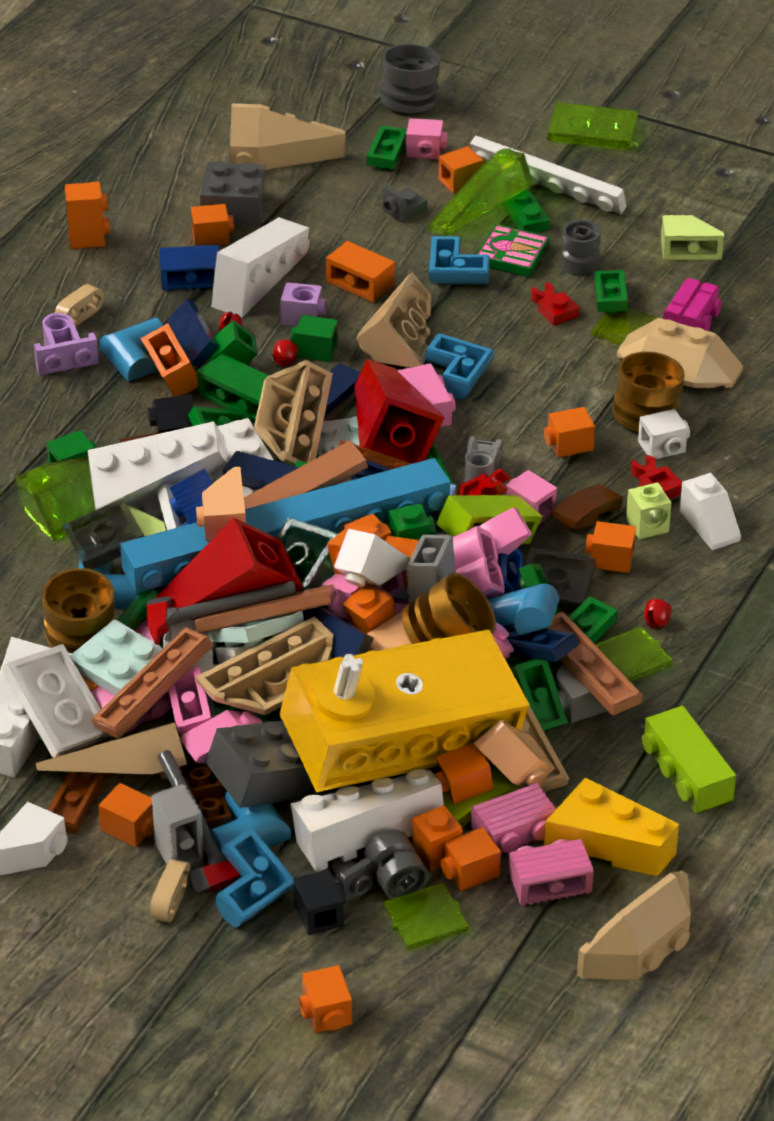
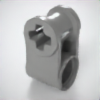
(482, 457)

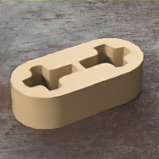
(81, 303)
(170, 890)

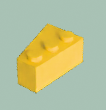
(614, 829)

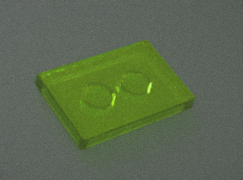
(592, 125)

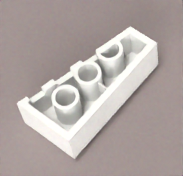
(256, 264)
(141, 465)
(17, 731)
(353, 815)

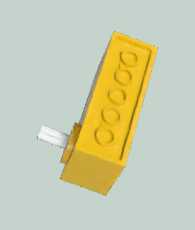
(397, 707)

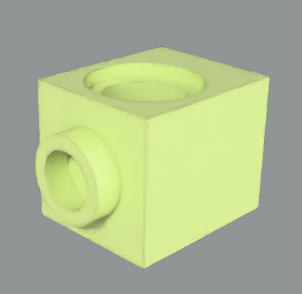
(648, 510)

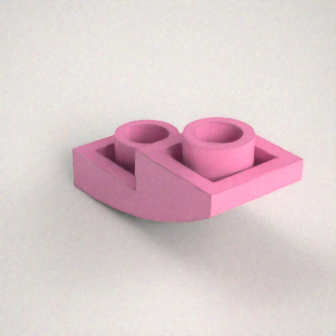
(508, 530)

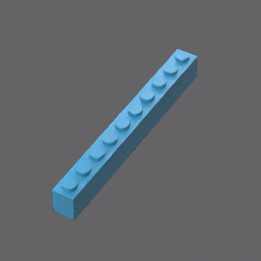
(160, 557)

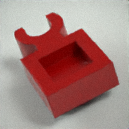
(554, 307)
(651, 474)
(486, 484)

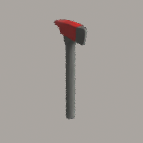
(162, 616)
(219, 871)

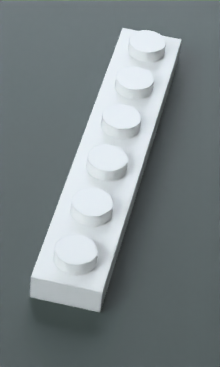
(561, 179)

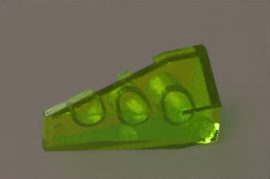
(489, 186)
(57, 494)

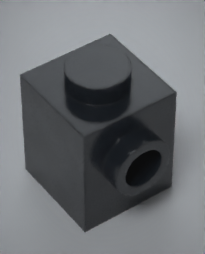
(170, 413)
(319, 901)

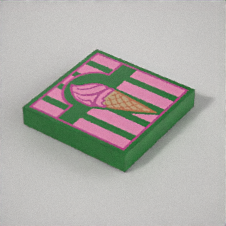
(514, 249)

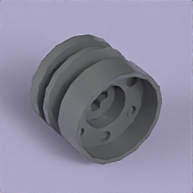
(409, 78)

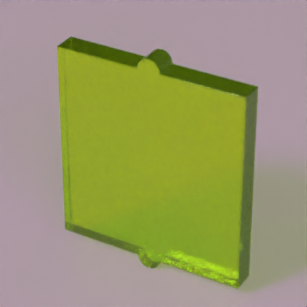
(618, 325)
(635, 653)
(425, 916)

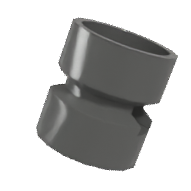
(580, 247)
(396, 864)

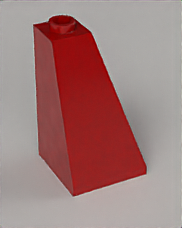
(394, 414)
(232, 564)

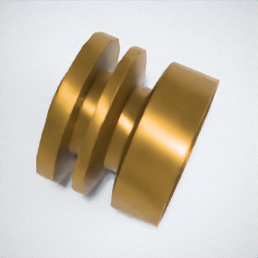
(646, 386)
(76, 607)
(448, 610)

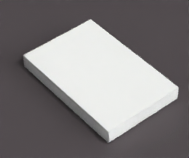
(55, 699)

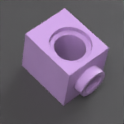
(301, 300)

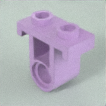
(63, 346)

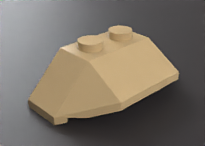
(701, 353)
(293, 411)
(261, 674)
(640, 933)

